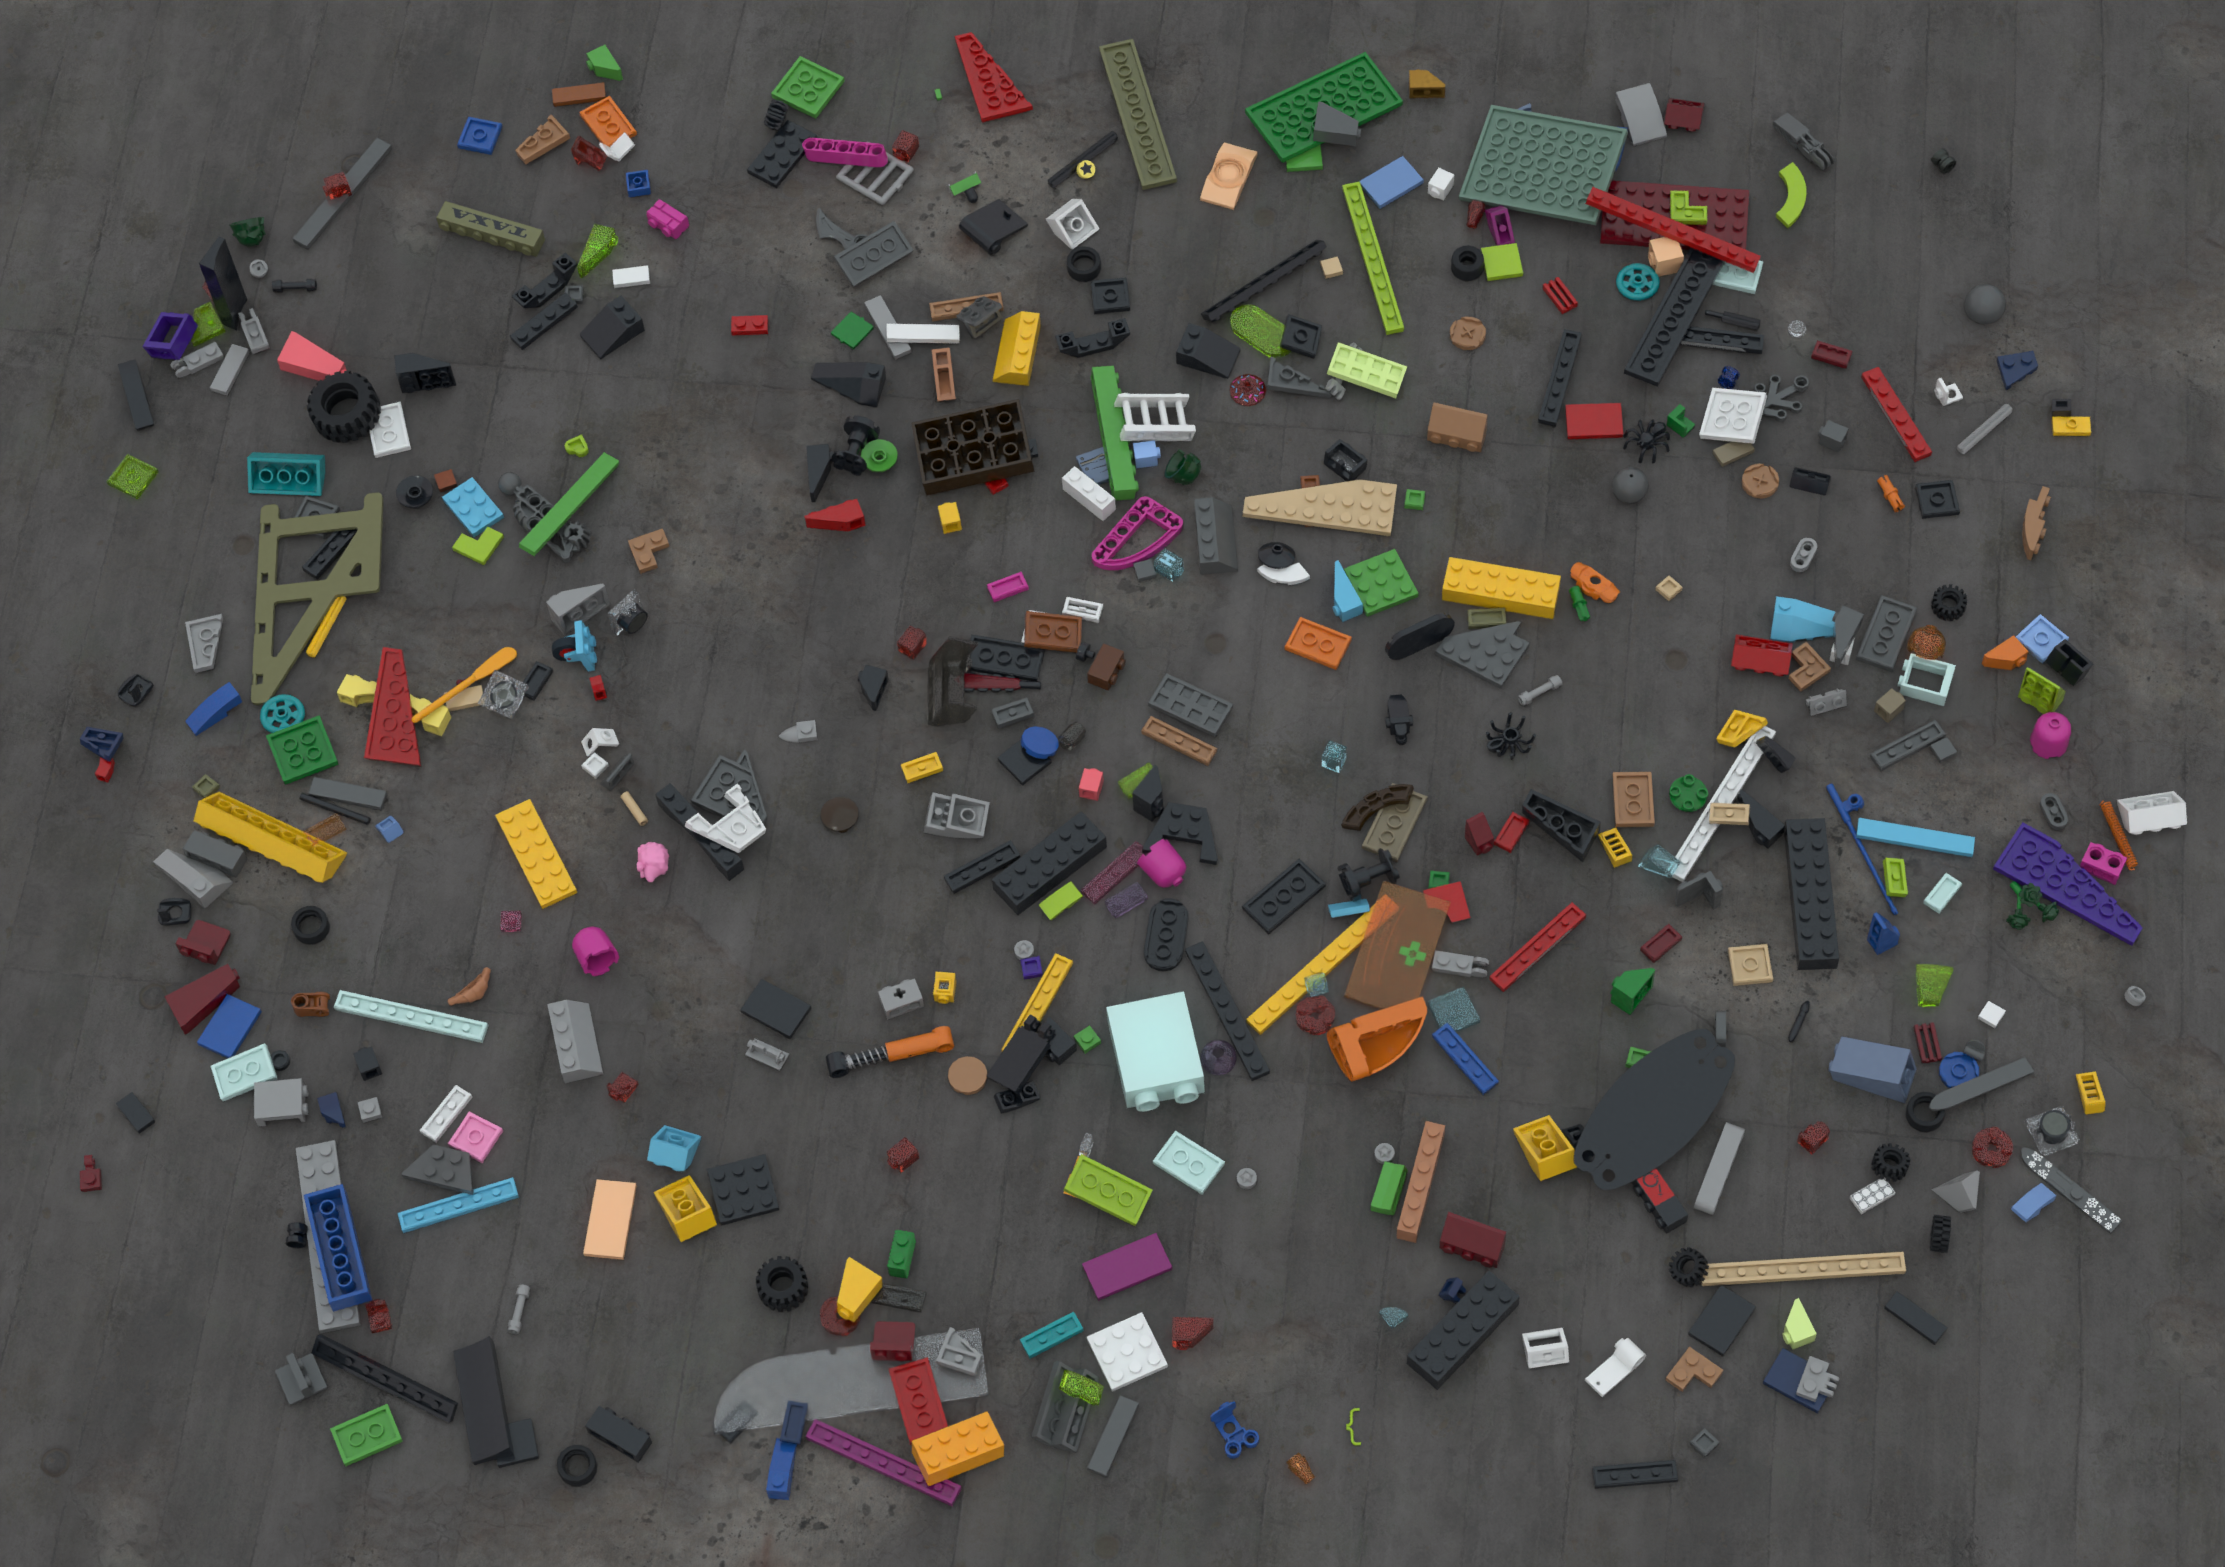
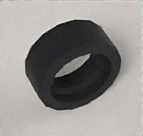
(1083, 252)
(306, 912)
(1923, 1126)
(572, 1451)

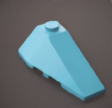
(1800, 620)

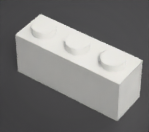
(1088, 493)

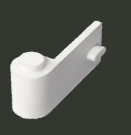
(1617, 1367)

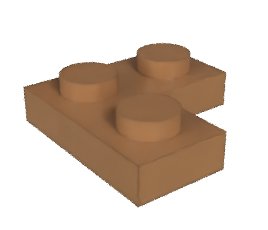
(644, 546)
(1811, 668)
(1693, 1365)

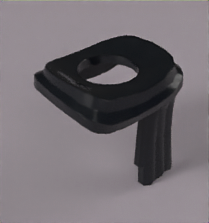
(137, 696)
(164, 915)

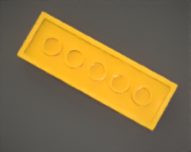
(536, 854)

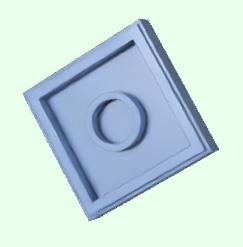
(2041, 638)

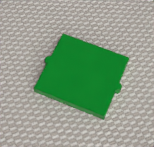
(852, 330)

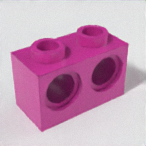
(2101, 868)

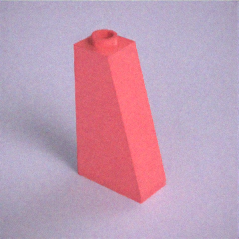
(307, 359)

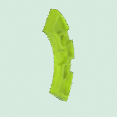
(1796, 195)

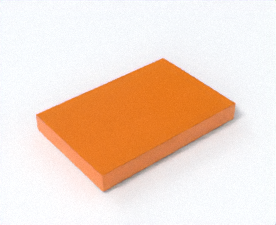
(607, 121)
(1318, 643)

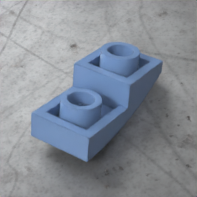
(2033, 1202)

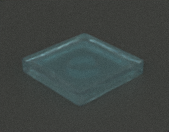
(1454, 1009)

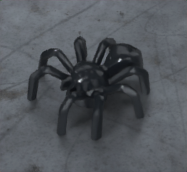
(1648, 439)
(1509, 737)

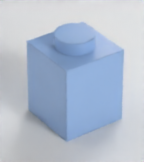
(1146, 454)

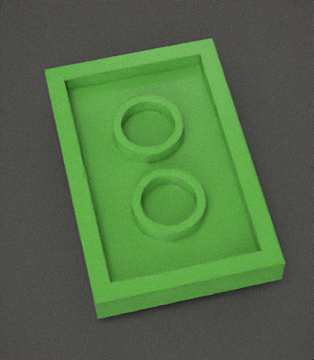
(366, 1435)

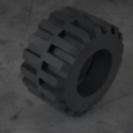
(775, 1270)

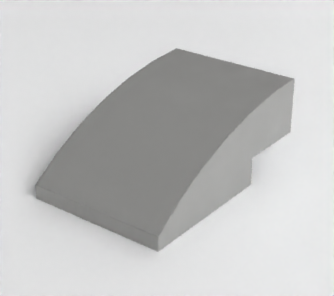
(1641, 114)
(956, 816)

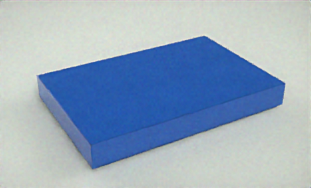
(229, 1026)

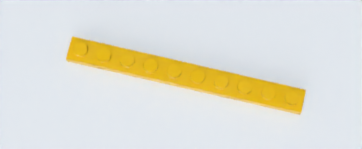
(1323, 962)

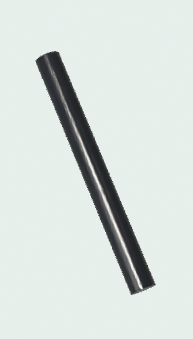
(334, 808)

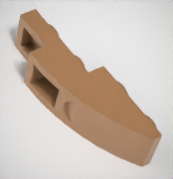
(2033, 523)

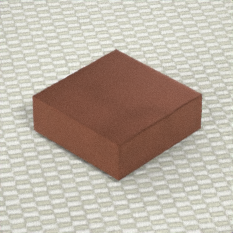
(445, 480)

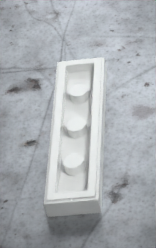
(922, 333)

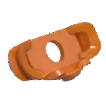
(1604, 590)

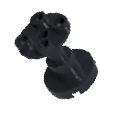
(860, 432)
(1361, 877)

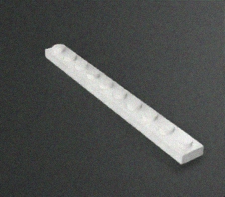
(1726, 793)

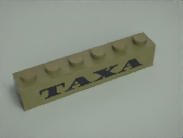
(490, 229)

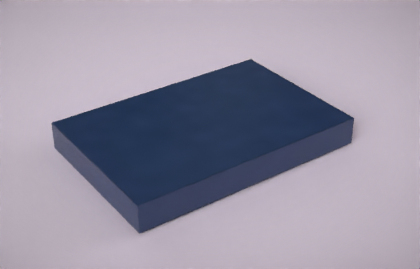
(1786, 1377)

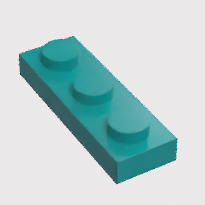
(1051, 1335)

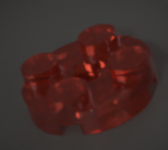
(1310, 1024)
(1995, 1137)
(831, 1323)

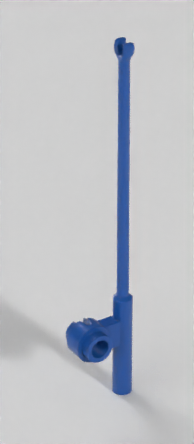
(1845, 808)

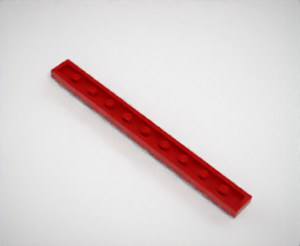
(1673, 229)

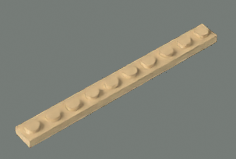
(1805, 1268)

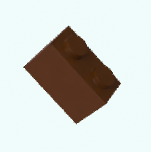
(1106, 667)

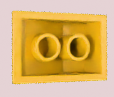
(1545, 1147)
(685, 1208)

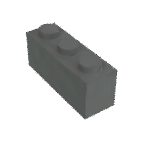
(215, 853)

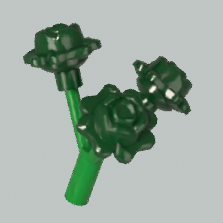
(2030, 895)

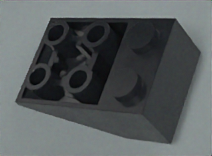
(422, 373)

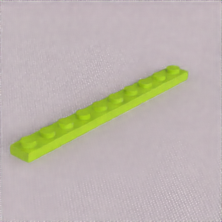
(1373, 258)

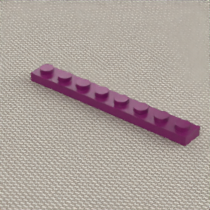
(880, 1461)

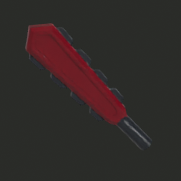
(996, 683)

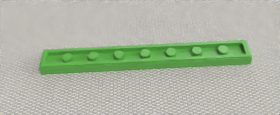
(569, 504)

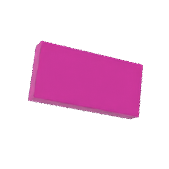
(1007, 587)

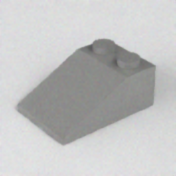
(576, 606)

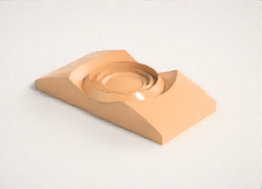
(1228, 175)

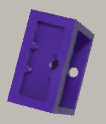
(154, 343)

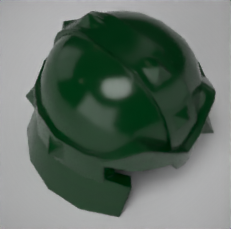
(249, 231)
(1183, 469)

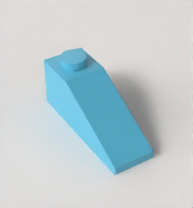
(1346, 601)

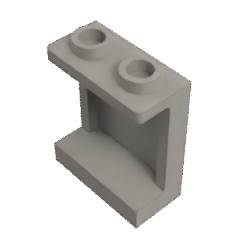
(280, 1100)

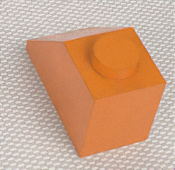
(2006, 655)

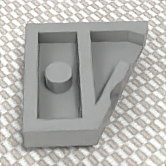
(958, 1354)

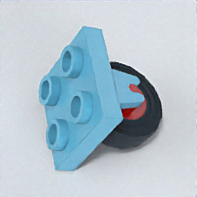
(577, 647)

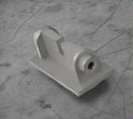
(1831, 700)
(766, 1054)

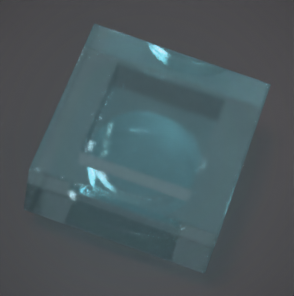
(1316, 984)

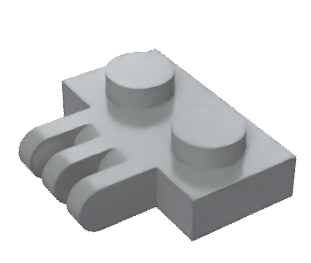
(1816, 1380)

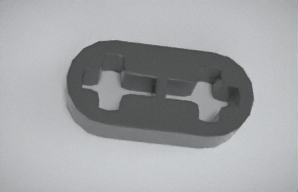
(1720, 1028)

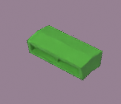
(1389, 1188)

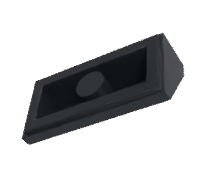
(1810, 481)

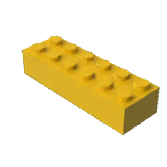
(1501, 587)

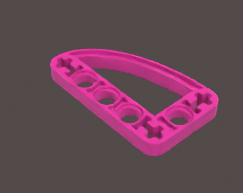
(1108, 563)

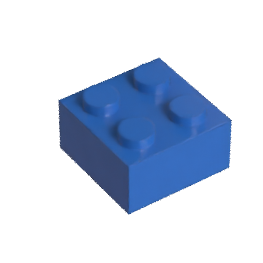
(638, 183)

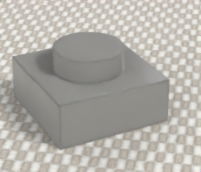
(369, 1109)

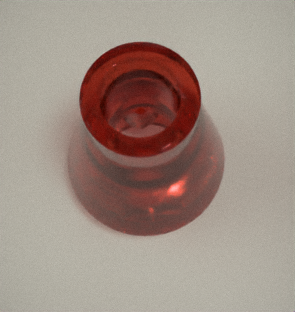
(1475, 213)

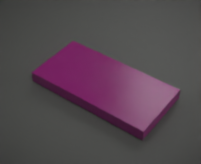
(1127, 1266)

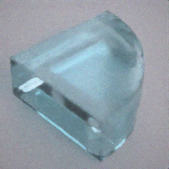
(1393, 1315)

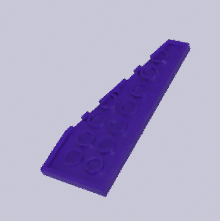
(2042, 861)

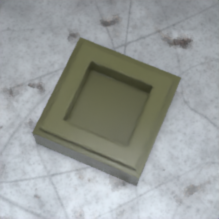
(206, 786)

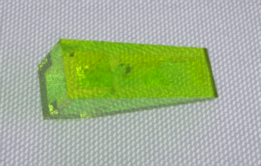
(597, 248)

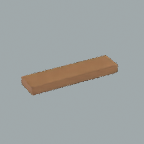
(950, 308)
(1179, 740)

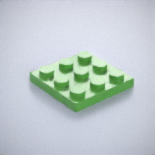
(808, 87)
(1381, 582)

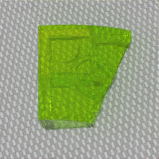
(1931, 983)

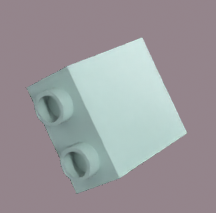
(1156, 1051)

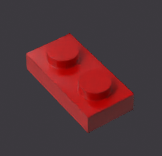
(749, 325)

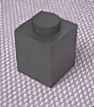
(1833, 435)

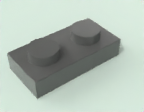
(1012, 712)

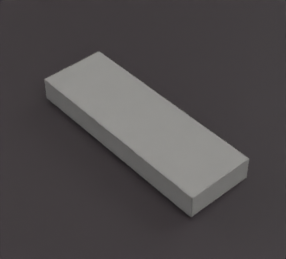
(229, 369)

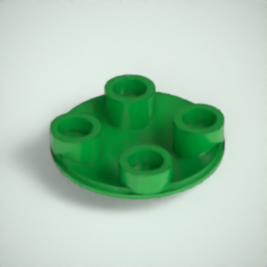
(1688, 793)

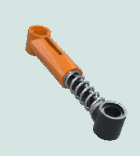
(937, 1040)

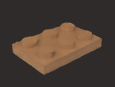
(1633, 799)

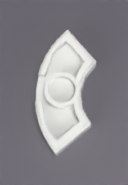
(1290, 575)

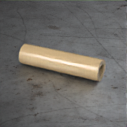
(634, 808)

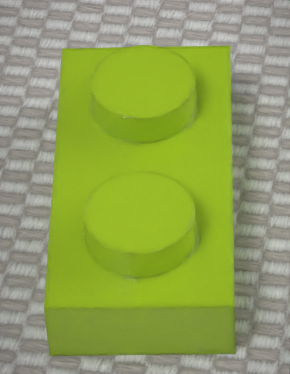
(1895, 877)

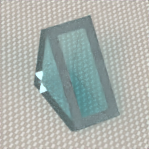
(1659, 861)

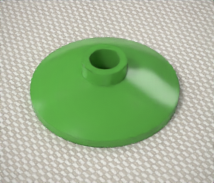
(879, 449)

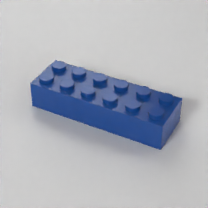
(337, 1247)

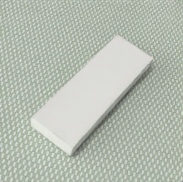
(446, 1113)

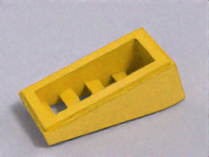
(1620, 859)
(2093, 1104)

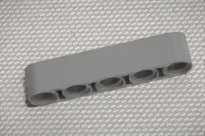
(1719, 1168)

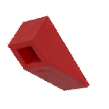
(839, 517)

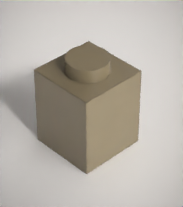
(1890, 705)

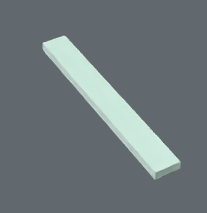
(411, 1016)

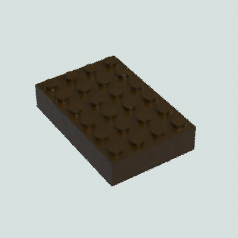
(972, 447)

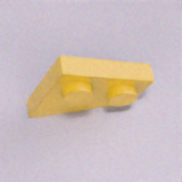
(1740, 727)

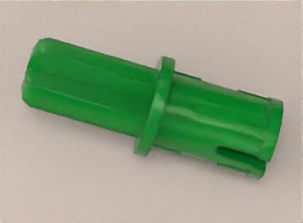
(1579, 603)

